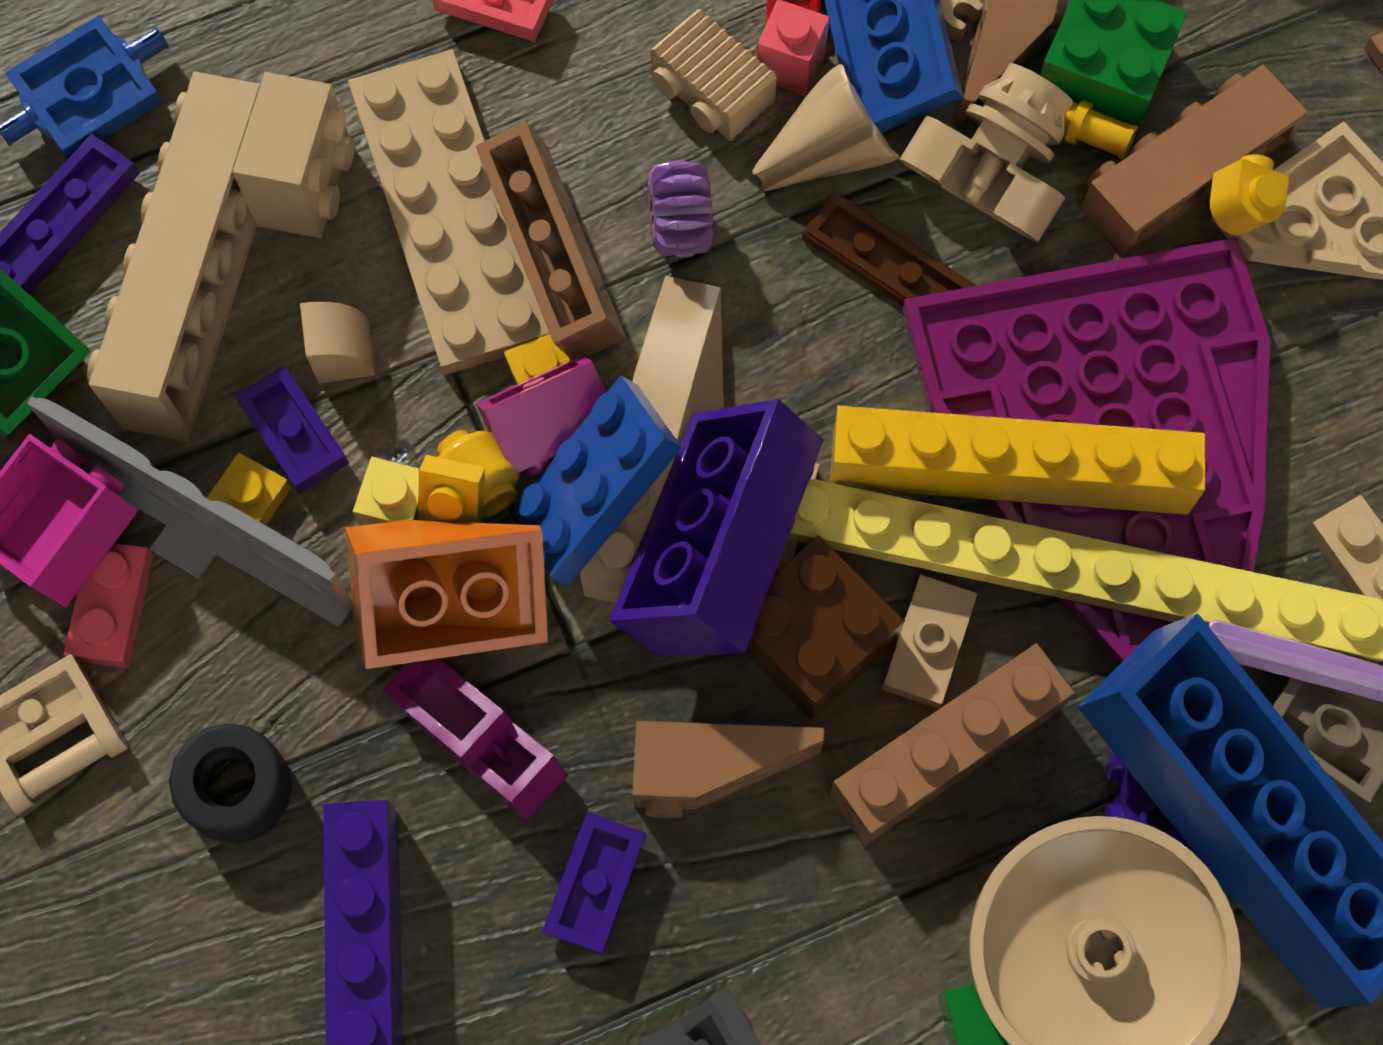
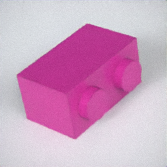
(541, 413)

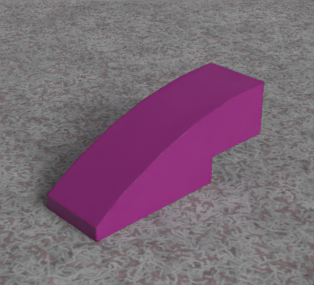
(477, 734)

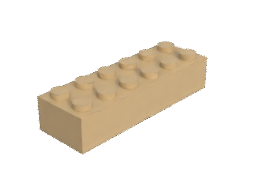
(180, 269)

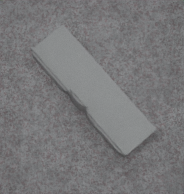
(201, 527)

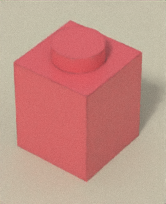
(793, 45)

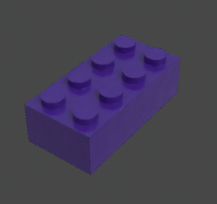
(718, 531)

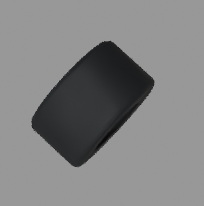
(200, 760)

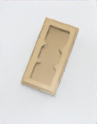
(929, 641)

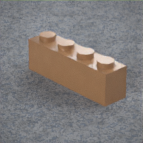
(1175, 169)
(550, 242)
(950, 744)

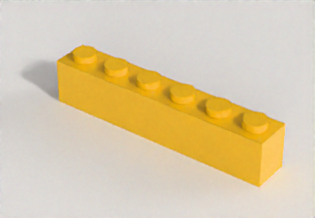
(1018, 460)

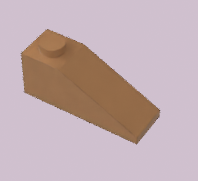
(1005, 35)
(701, 762)

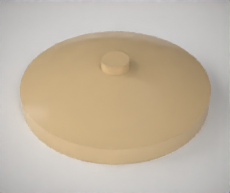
(1104, 939)

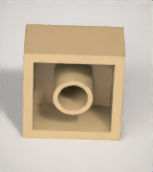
(294, 155)

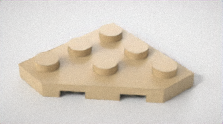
(1329, 212)

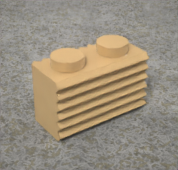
(712, 76)

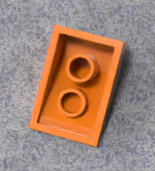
(445, 589)

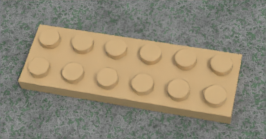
(446, 211)

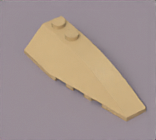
(679, 376)

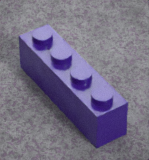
(362, 924)

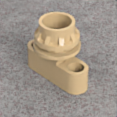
(1015, 123)

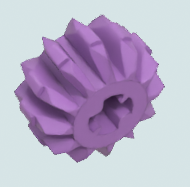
(680, 208)

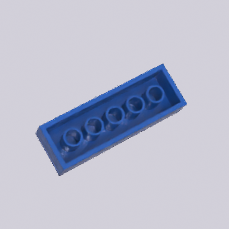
(1250, 806)

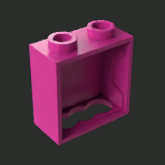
(57, 517)

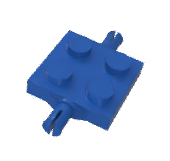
(83, 86)

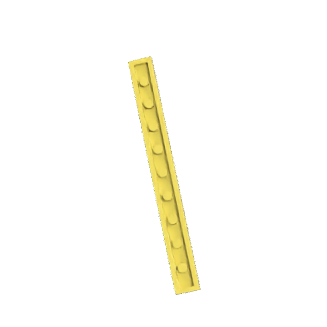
(1085, 568)

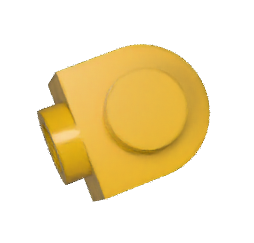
(1247, 194)

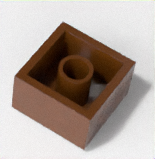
(820, 628)

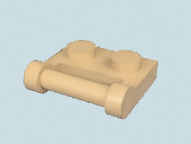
(41, 713)

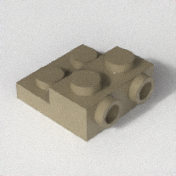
(1340, 733)

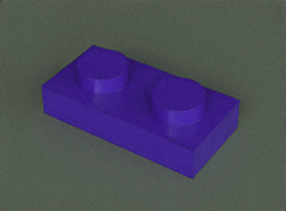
(292, 430)
(594, 884)

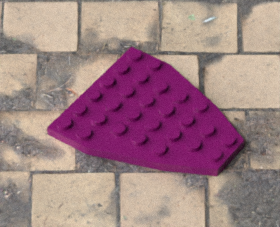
(1123, 345)

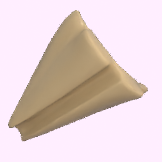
(824, 137)

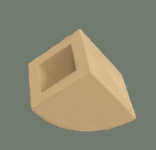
(337, 341)

